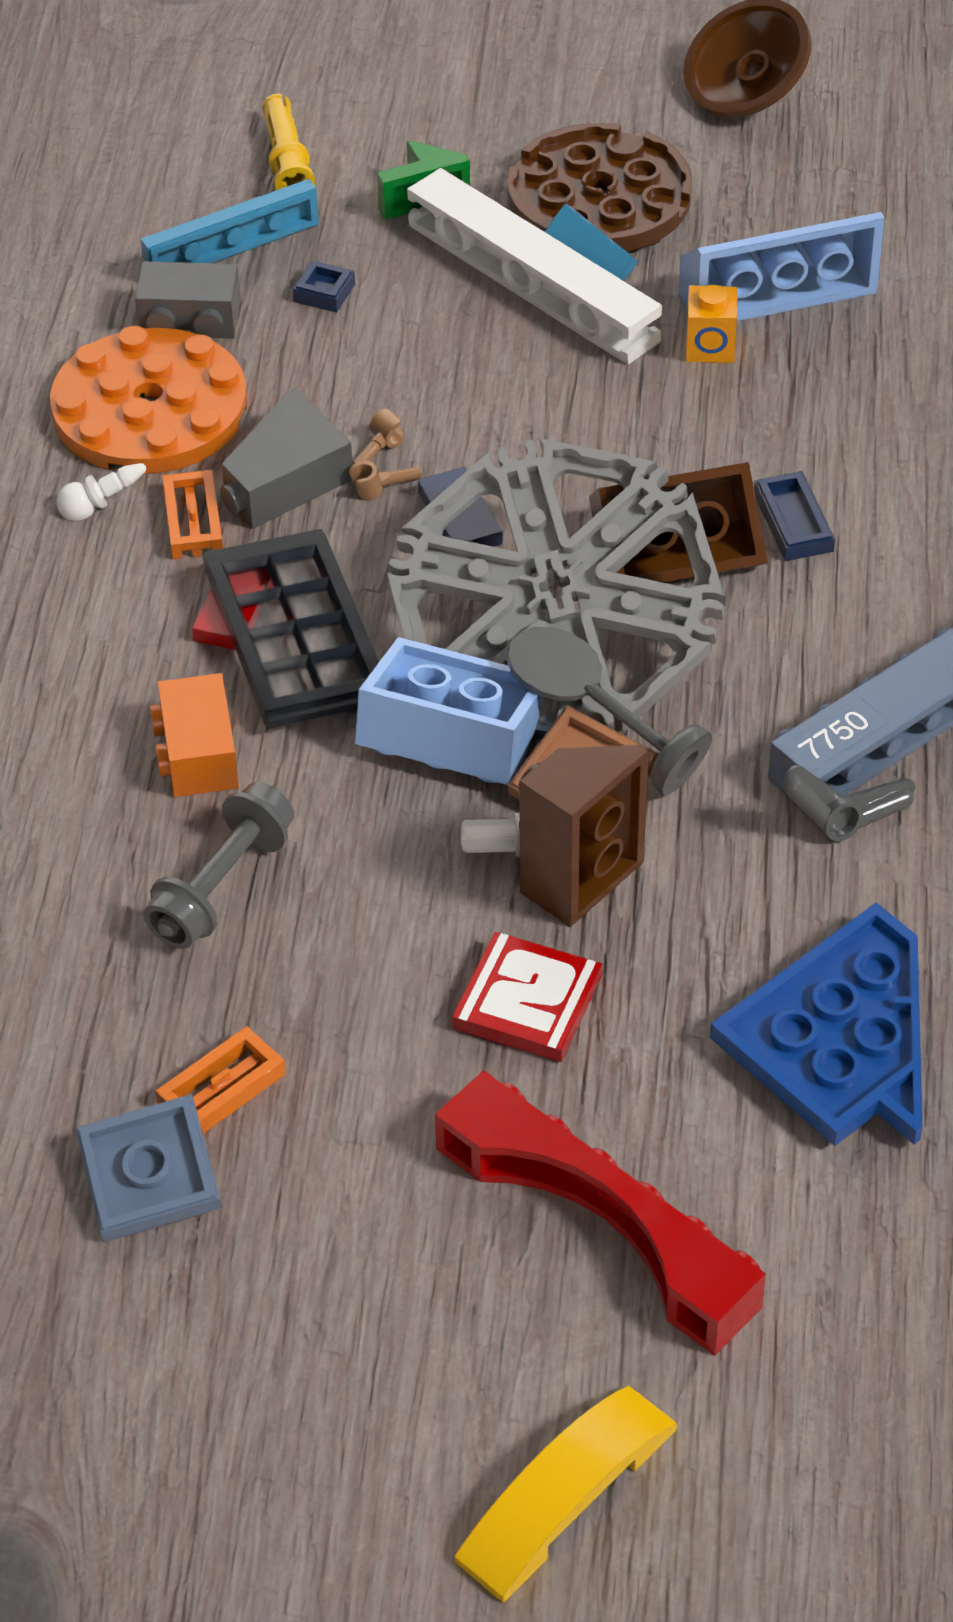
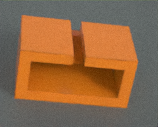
(197, 735)

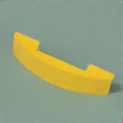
(559, 1486)

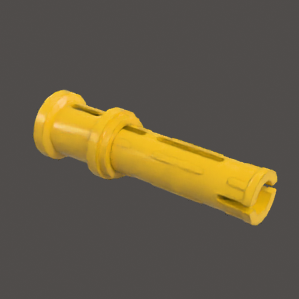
(288, 156)

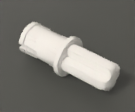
(491, 835)

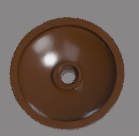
(747, 57)

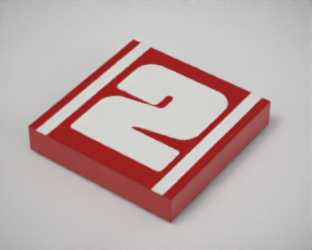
(527, 996)

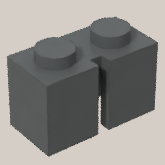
(189, 297)

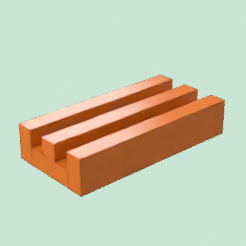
(195, 541)
(229, 1087)

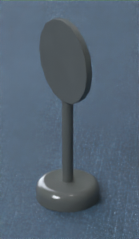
(567, 669)

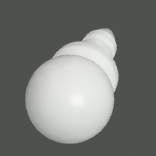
(80, 500)

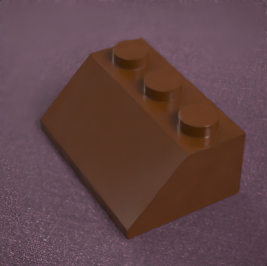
(728, 517)
(581, 826)

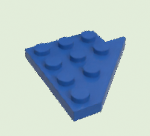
(839, 1030)

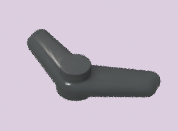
(841, 814)

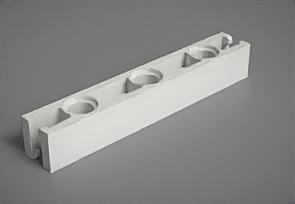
(535, 266)

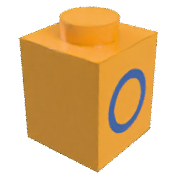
(711, 324)

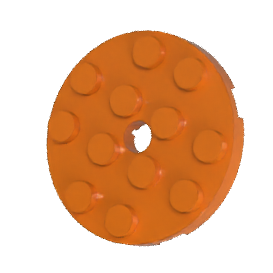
(106, 420)

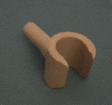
(386, 431)
(370, 482)

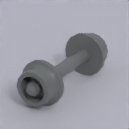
(179, 909)

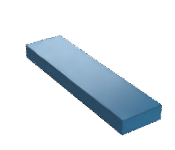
(236, 227)

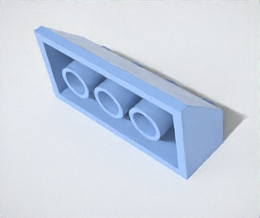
(791, 266)

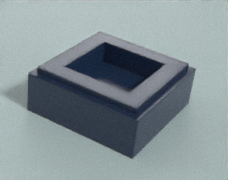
(324, 286)

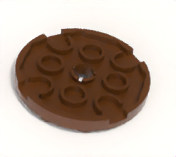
(643, 179)

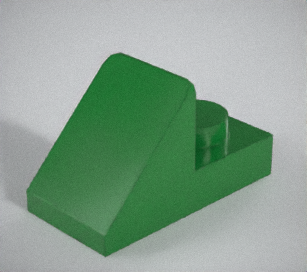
(421, 162)

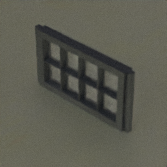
(305, 638)

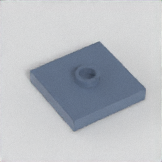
(148, 1168)

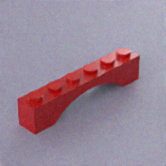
(505, 1139)

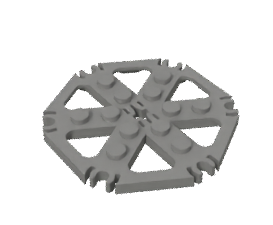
(592, 560)

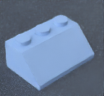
(447, 711)

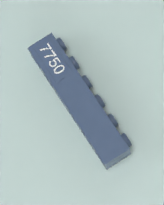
(874, 722)

